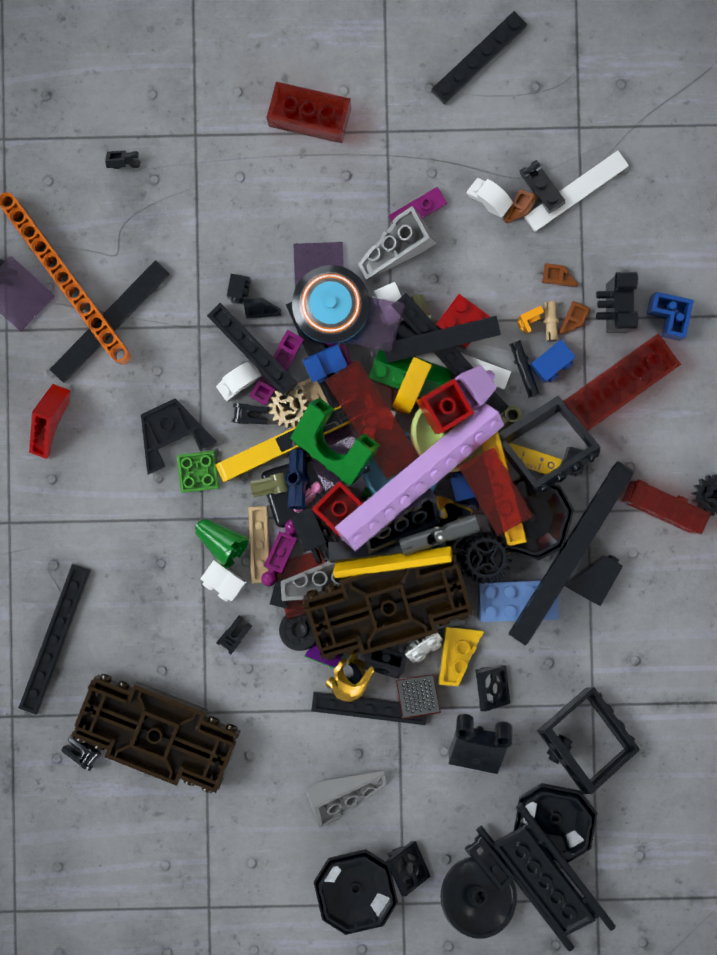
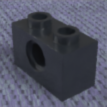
(385, 662)

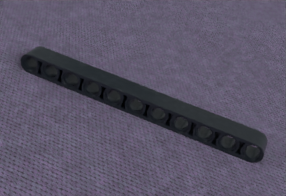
(571, 553)

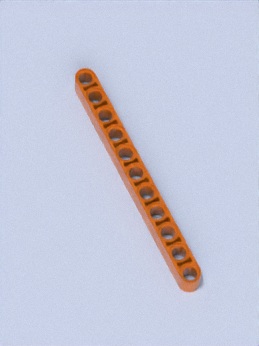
(58, 272)

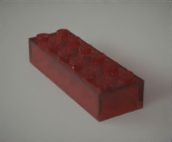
(622, 382)
(372, 416)

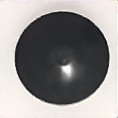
(473, 901)

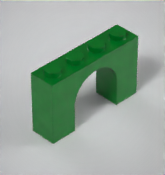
(310, 437)

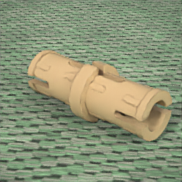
(551, 321)

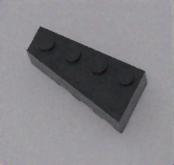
(414, 519)

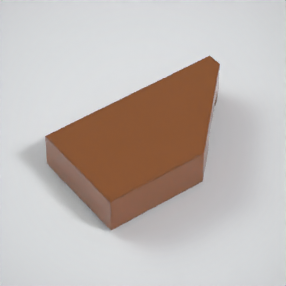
(521, 206)
(558, 275)
(574, 318)

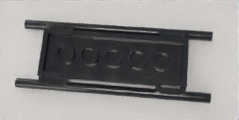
(544, 881)

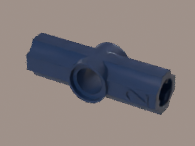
(297, 479)

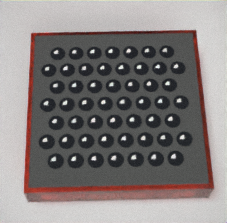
(418, 696)

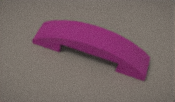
(284, 355)

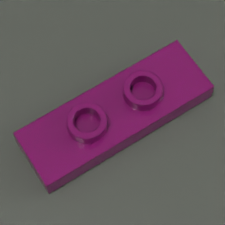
(424, 204)

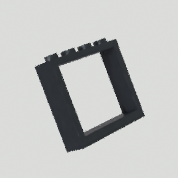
(532, 420)
(616, 726)

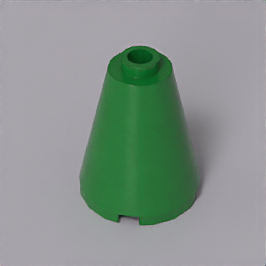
(221, 541)

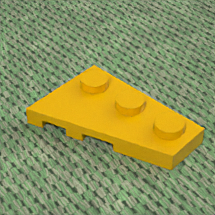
(456, 653)

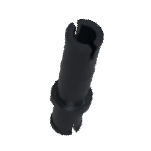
(524, 368)

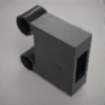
(619, 303)
(477, 747)

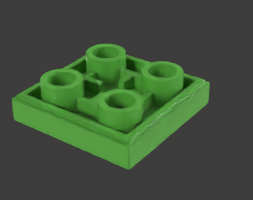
(198, 471)

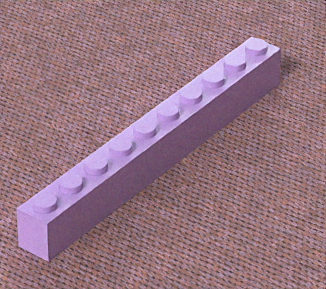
(419, 476)

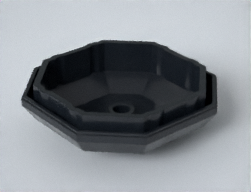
(551, 522)
(576, 823)
(351, 909)

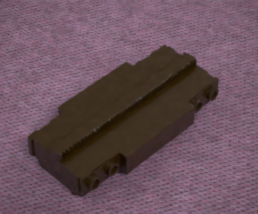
(386, 608)
(155, 733)

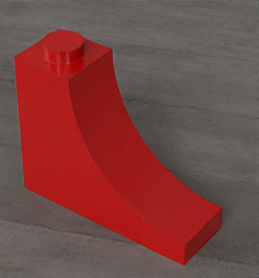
(46, 419)

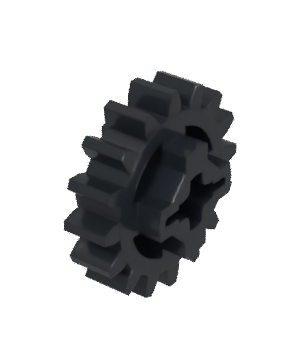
(710, 487)

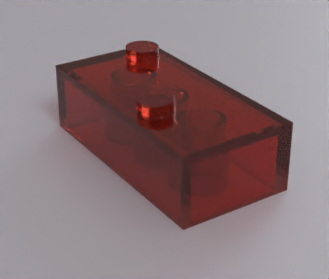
(309, 112)
(496, 491)
(666, 507)

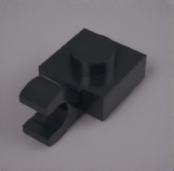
(119, 159)

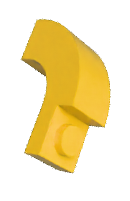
(411, 386)

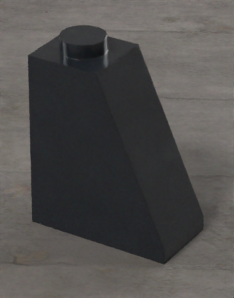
(596, 579)

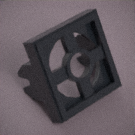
(502, 695)
(416, 880)

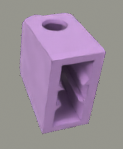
(476, 385)

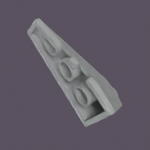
(401, 242)
(314, 578)
(336, 795)

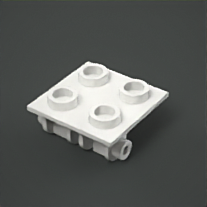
(418, 652)

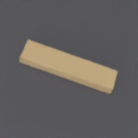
(258, 541)

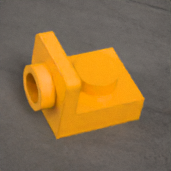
(532, 316)

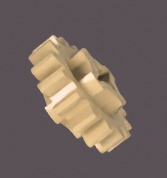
(284, 414)

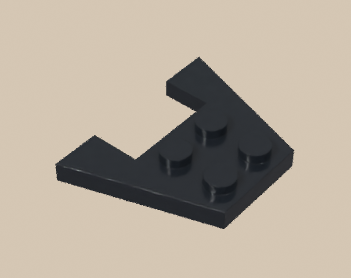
(166, 425)

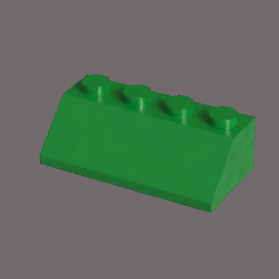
(393, 374)

